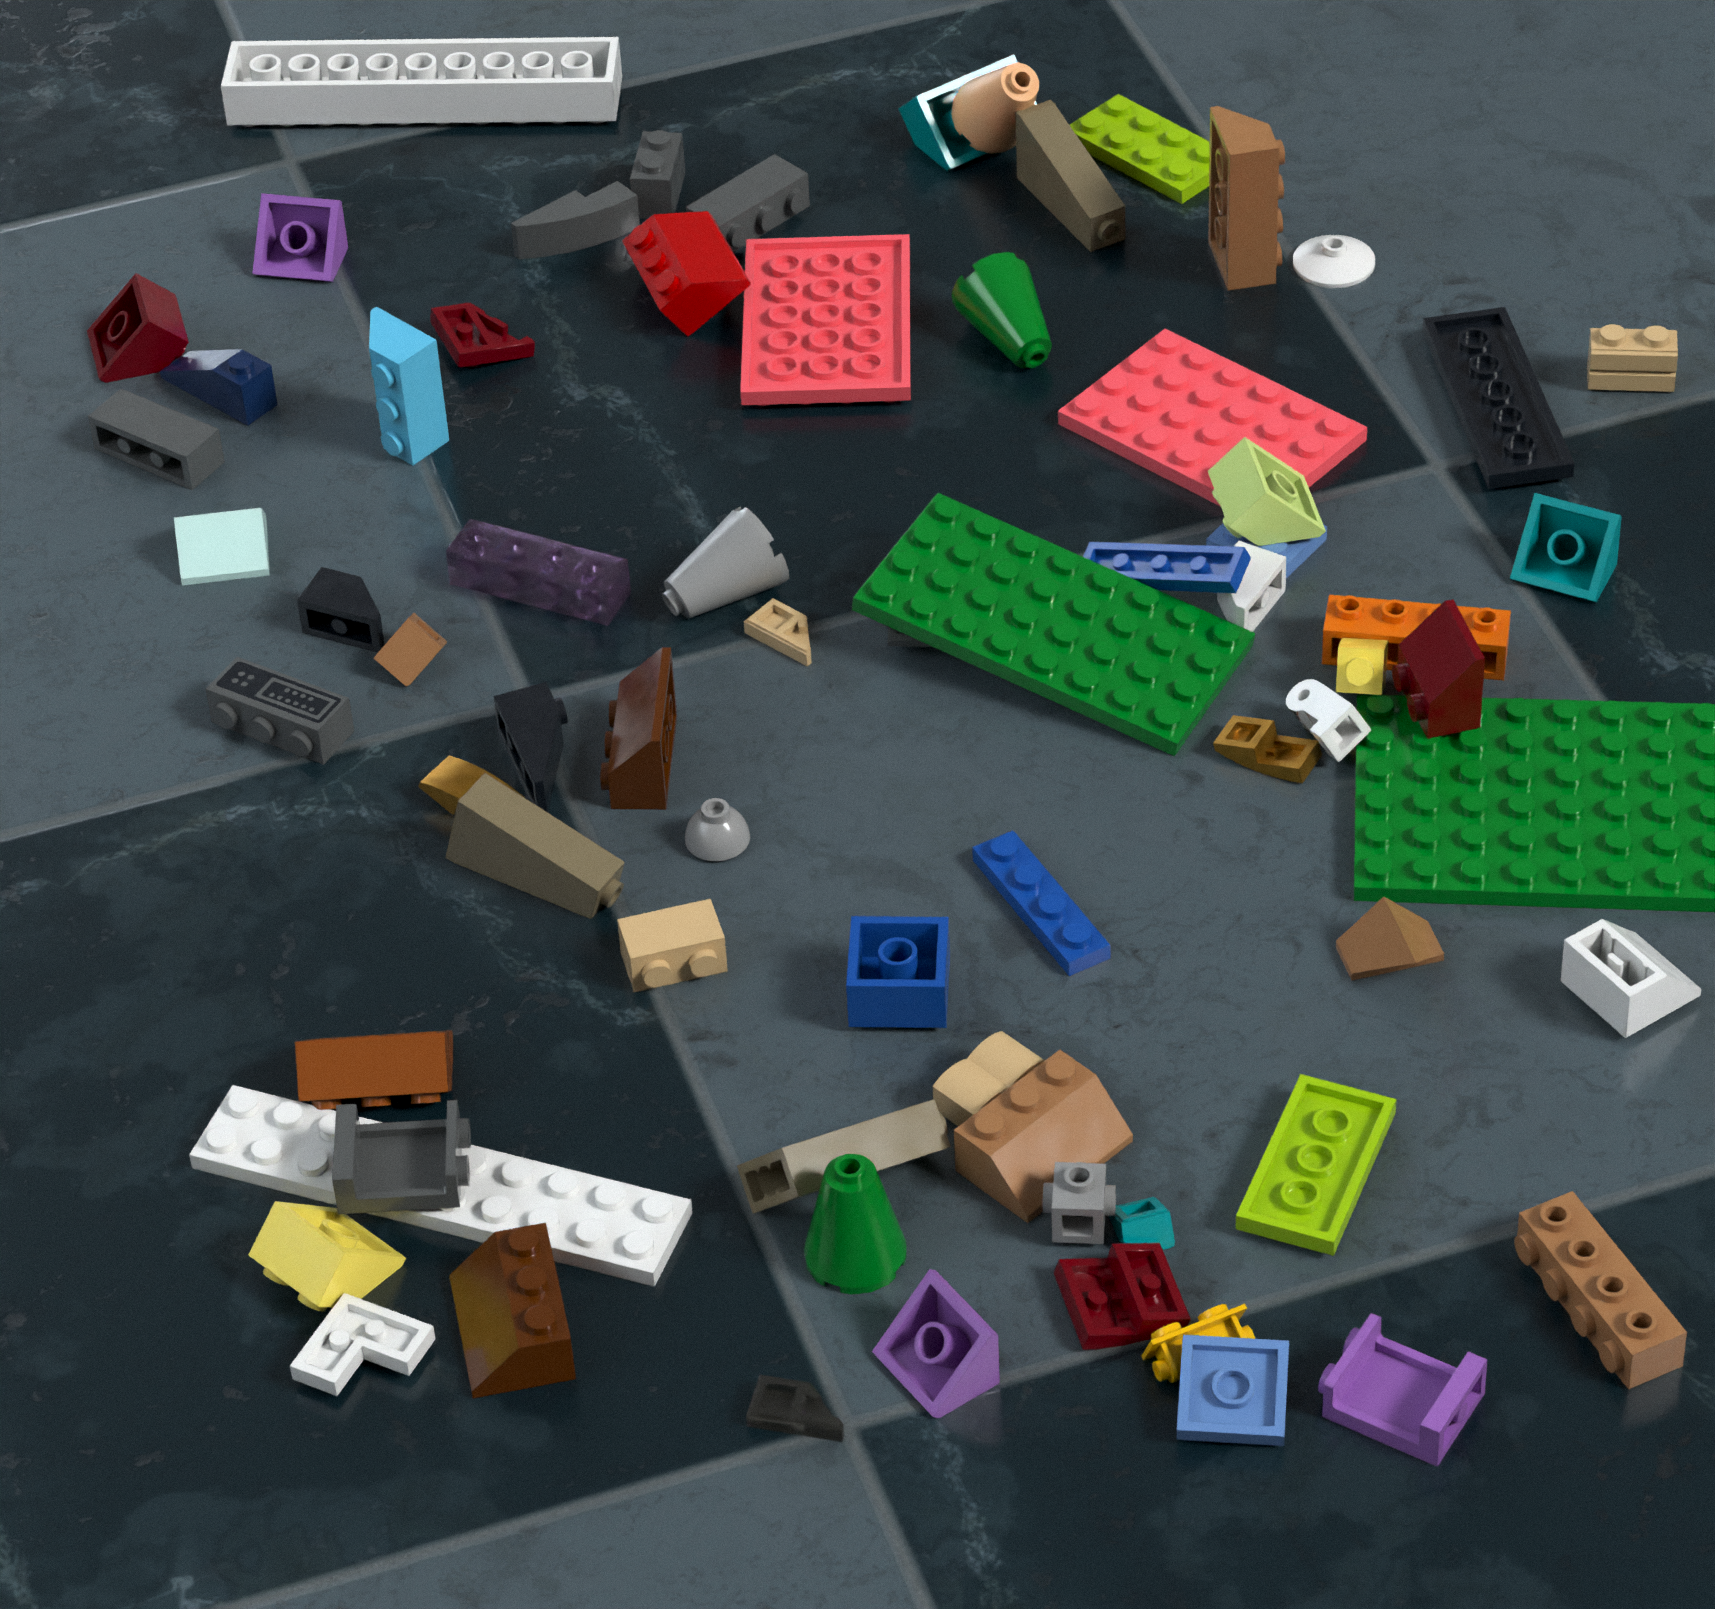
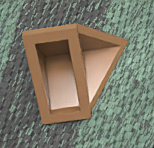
(1387, 941)

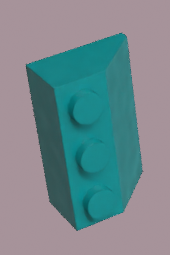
(932, 125)

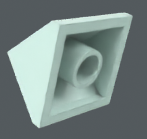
(222, 546)

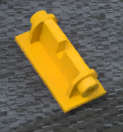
(1167, 1341)

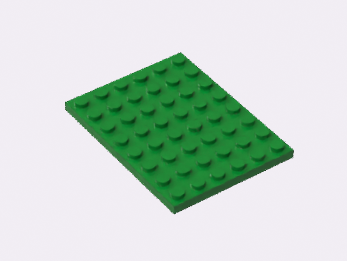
(1539, 806)

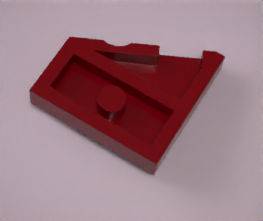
(476, 337)

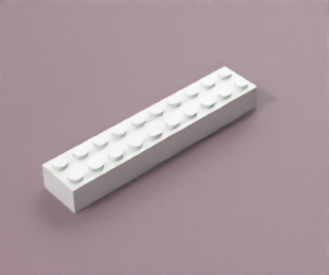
(422, 81)

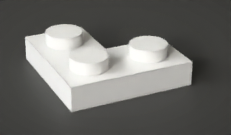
(359, 1332)

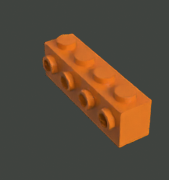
(1397, 619)

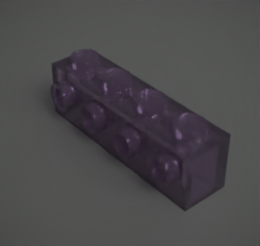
(538, 572)

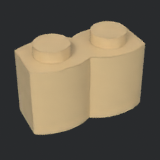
(982, 1076)

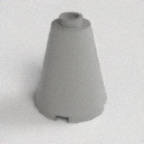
(726, 567)

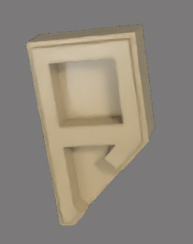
(781, 630)

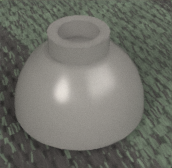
(716, 831)

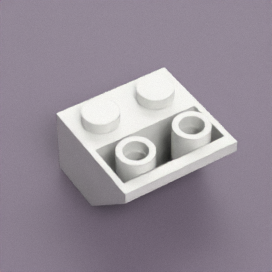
(1623, 977)

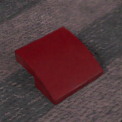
(1120, 1296)

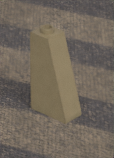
(1066, 178)
(531, 850)
(885, 1140)

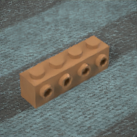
(1600, 1290)

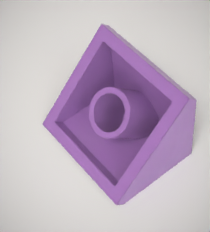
(299, 238)
(940, 1348)

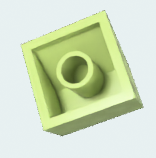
(1263, 497)

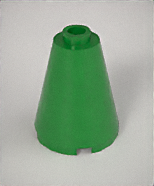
(1005, 308)
(853, 1229)

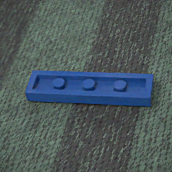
(1175, 566)
(1041, 903)

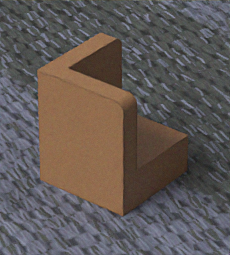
(410, 649)

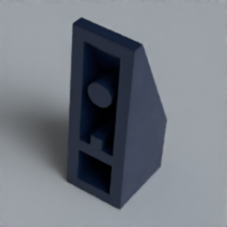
(226, 380)

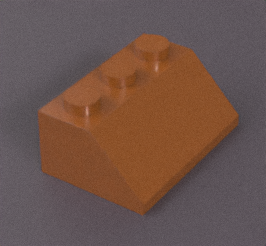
(375, 1068)

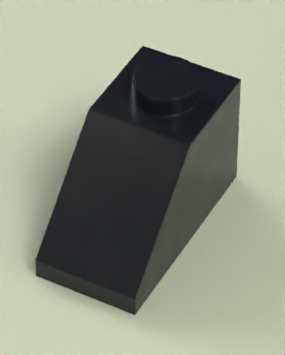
(340, 610)

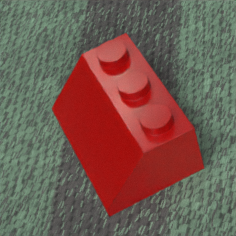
(686, 266)

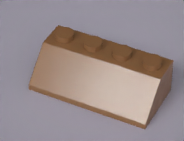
(1244, 199)

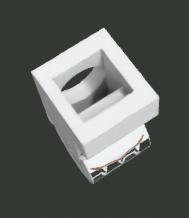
(1327, 717)

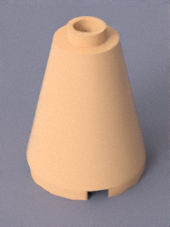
(989, 103)

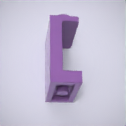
(1401, 1393)

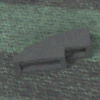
(576, 222)

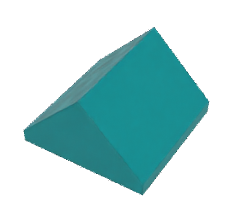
(1567, 548)

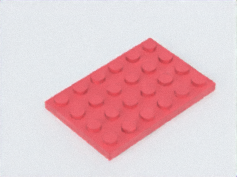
(826, 320)
(1187, 407)

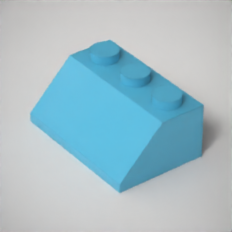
(406, 388)

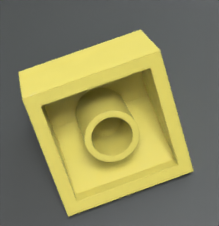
(322, 1254)

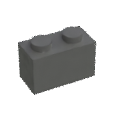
(658, 172)

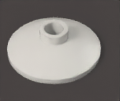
(1333, 261)

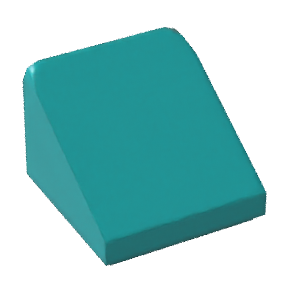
(1143, 1223)

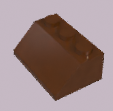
(642, 736)
(512, 1313)

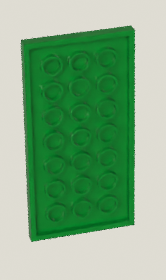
(1054, 623)

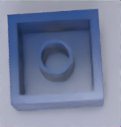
(898, 972)

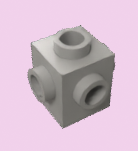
(1079, 1191)

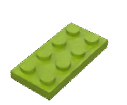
(1146, 147)
(1316, 1164)

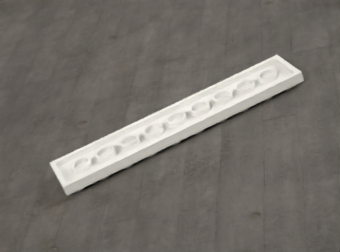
(587, 1217)

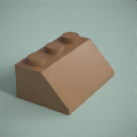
(1042, 1119)

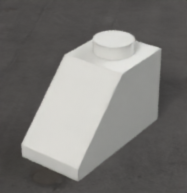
(1259, 589)

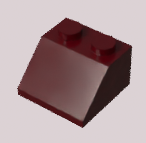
(137, 332)
(1441, 673)

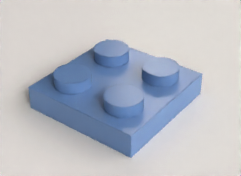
(1233, 1390)

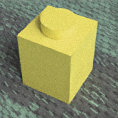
(1361, 666)

